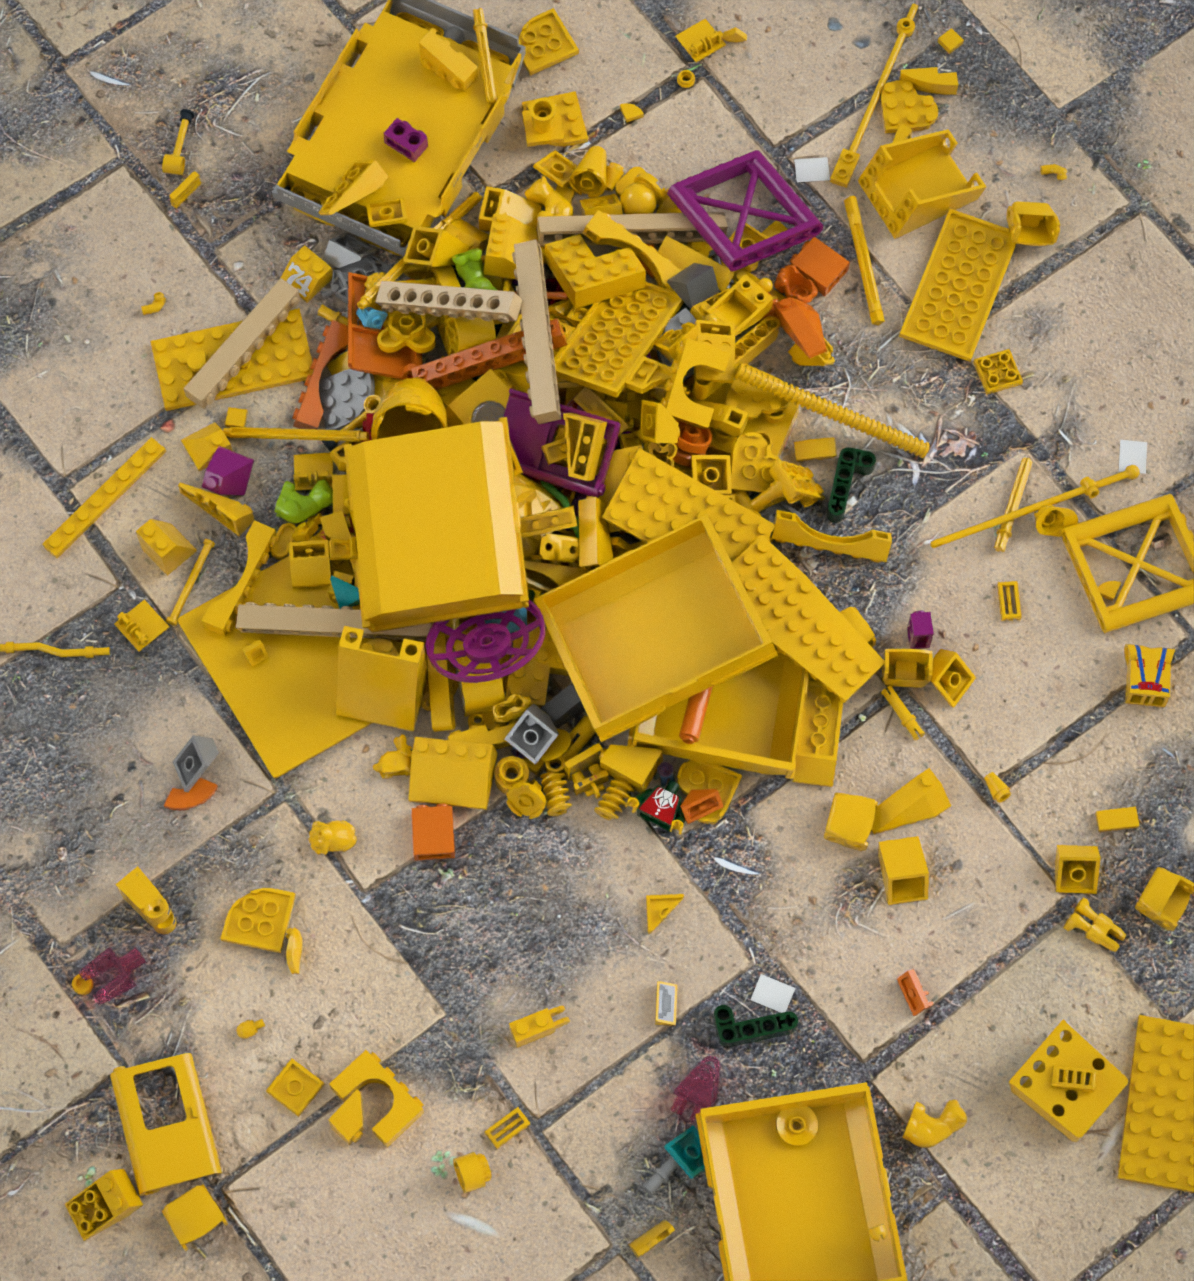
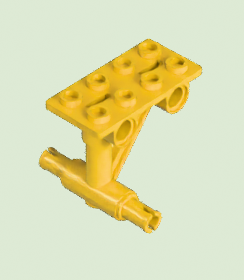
(790, 483)

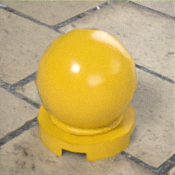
(642, 195)

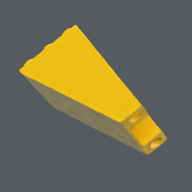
(917, 182)
(380, 685)

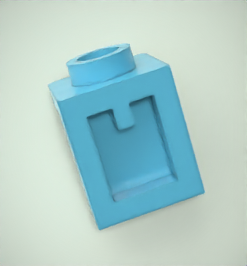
(371, 317)

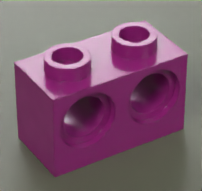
(402, 142)
(920, 630)

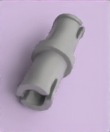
(661, 1176)

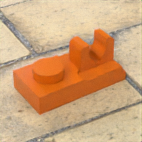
(913, 992)

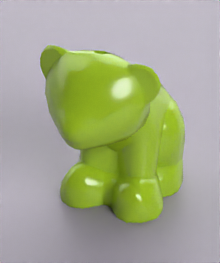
(470, 269)
(298, 508)

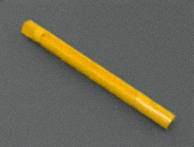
(864, 261)

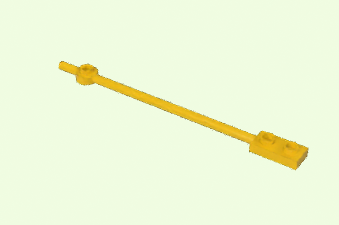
(849, 158)

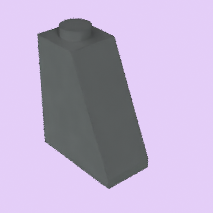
(564, 706)

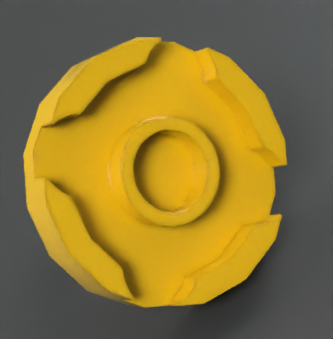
(526, 799)

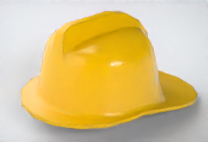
(1052, 519)

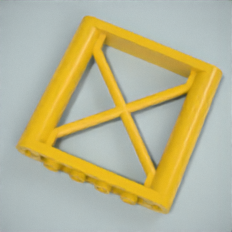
(1083, 534)

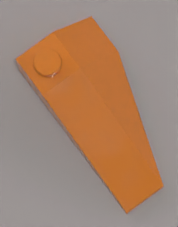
(802, 325)

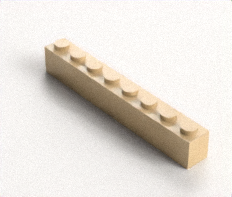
(242, 344)

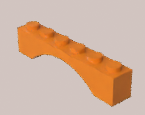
(311, 410)

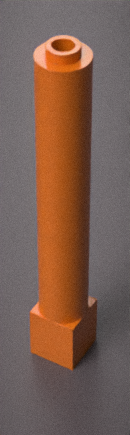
(695, 716)

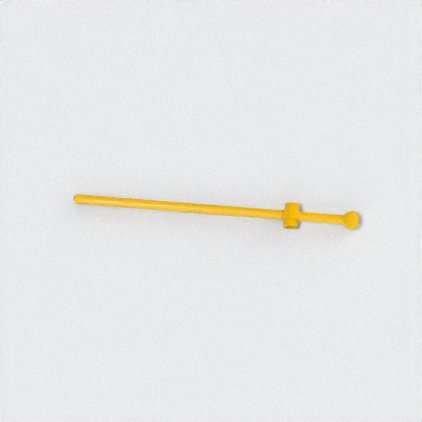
(1088, 487)

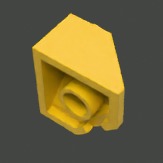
(669, 340)
(802, 359)

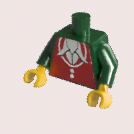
(660, 806)

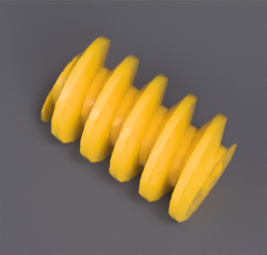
(555, 793)
(613, 798)

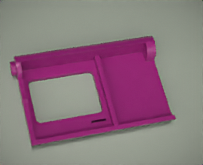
(529, 437)

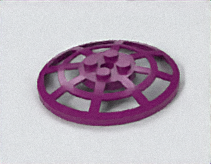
(478, 653)

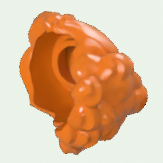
(795, 284)

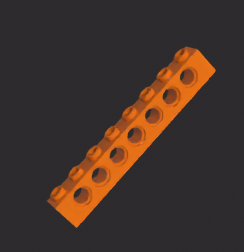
(481, 358)

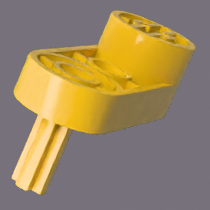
(458, 332)

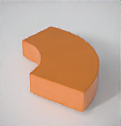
(198, 794)

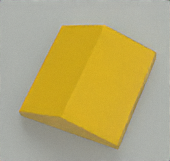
(556, 168)
(386, 212)

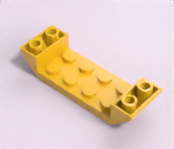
(818, 736)

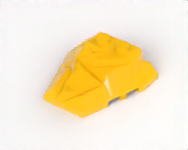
(532, 500)

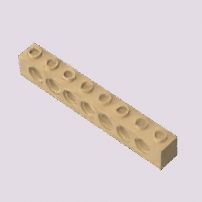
(449, 301)

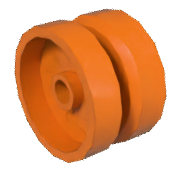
(691, 442)

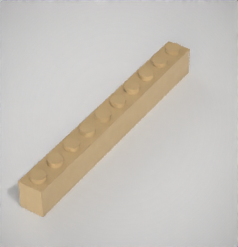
(649, 227)
(537, 332)
(315, 622)

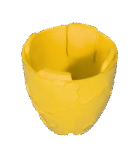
(408, 409)

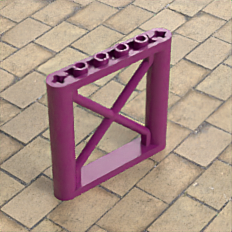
(734, 257)

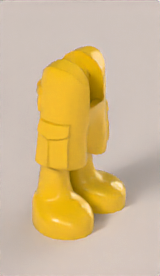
(1100, 929)

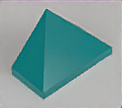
(345, 593)

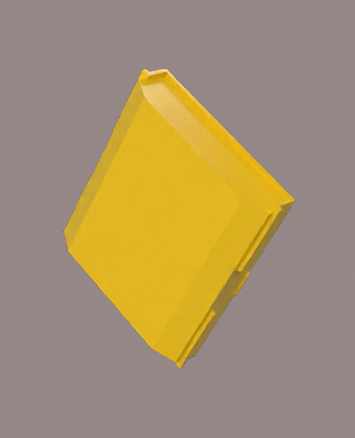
(436, 526)
(655, 627)
(747, 723)
(805, 1206)

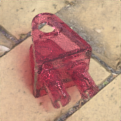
(108, 960)
(698, 1087)

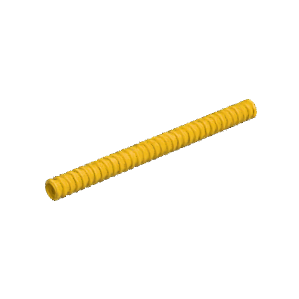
(831, 410)

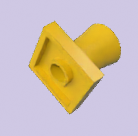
(542, 123)

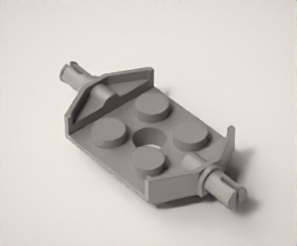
(340, 275)

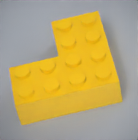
(593, 278)
(534, 676)

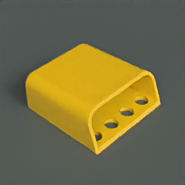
(1067, 1109)

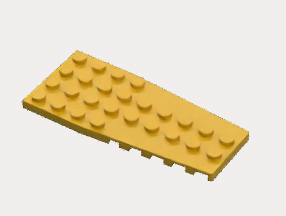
(805, 621)

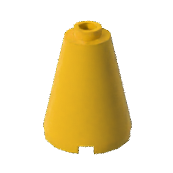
(590, 173)

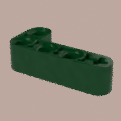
(844, 484)
(756, 1025)

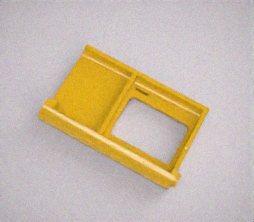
(172, 1151)

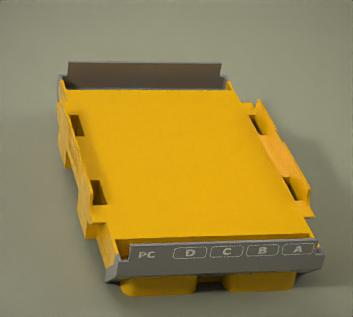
(391, 84)

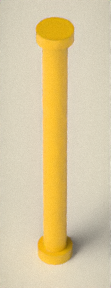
(172, 620)

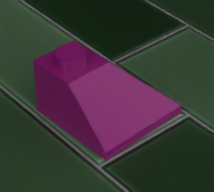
(228, 473)

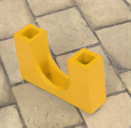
(676, 402)
(367, 1070)

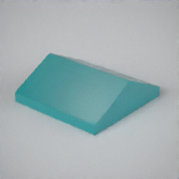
(687, 1152)

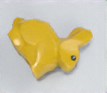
(511, 708)
(395, 762)

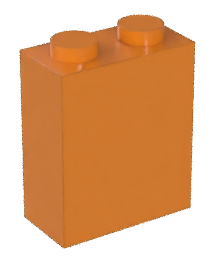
(820, 265)
(433, 832)

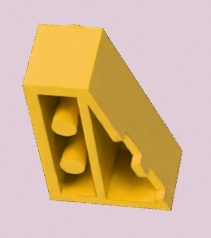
(445, 62)
(583, 444)

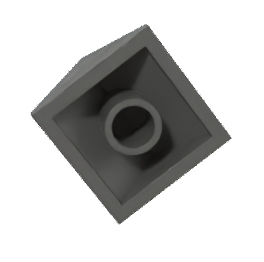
(694, 284)

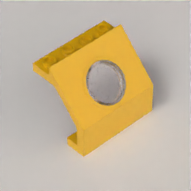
(482, 400)

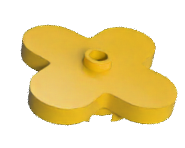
(407, 330)

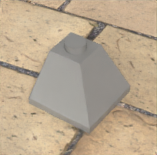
(346, 250)
(533, 733)
(194, 760)

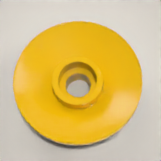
(807, 1121)

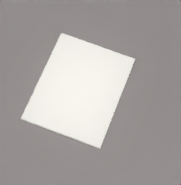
(812, 169)
(1133, 454)
(772, 994)

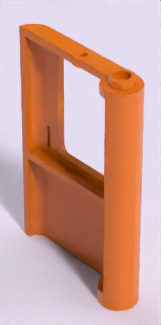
(363, 346)

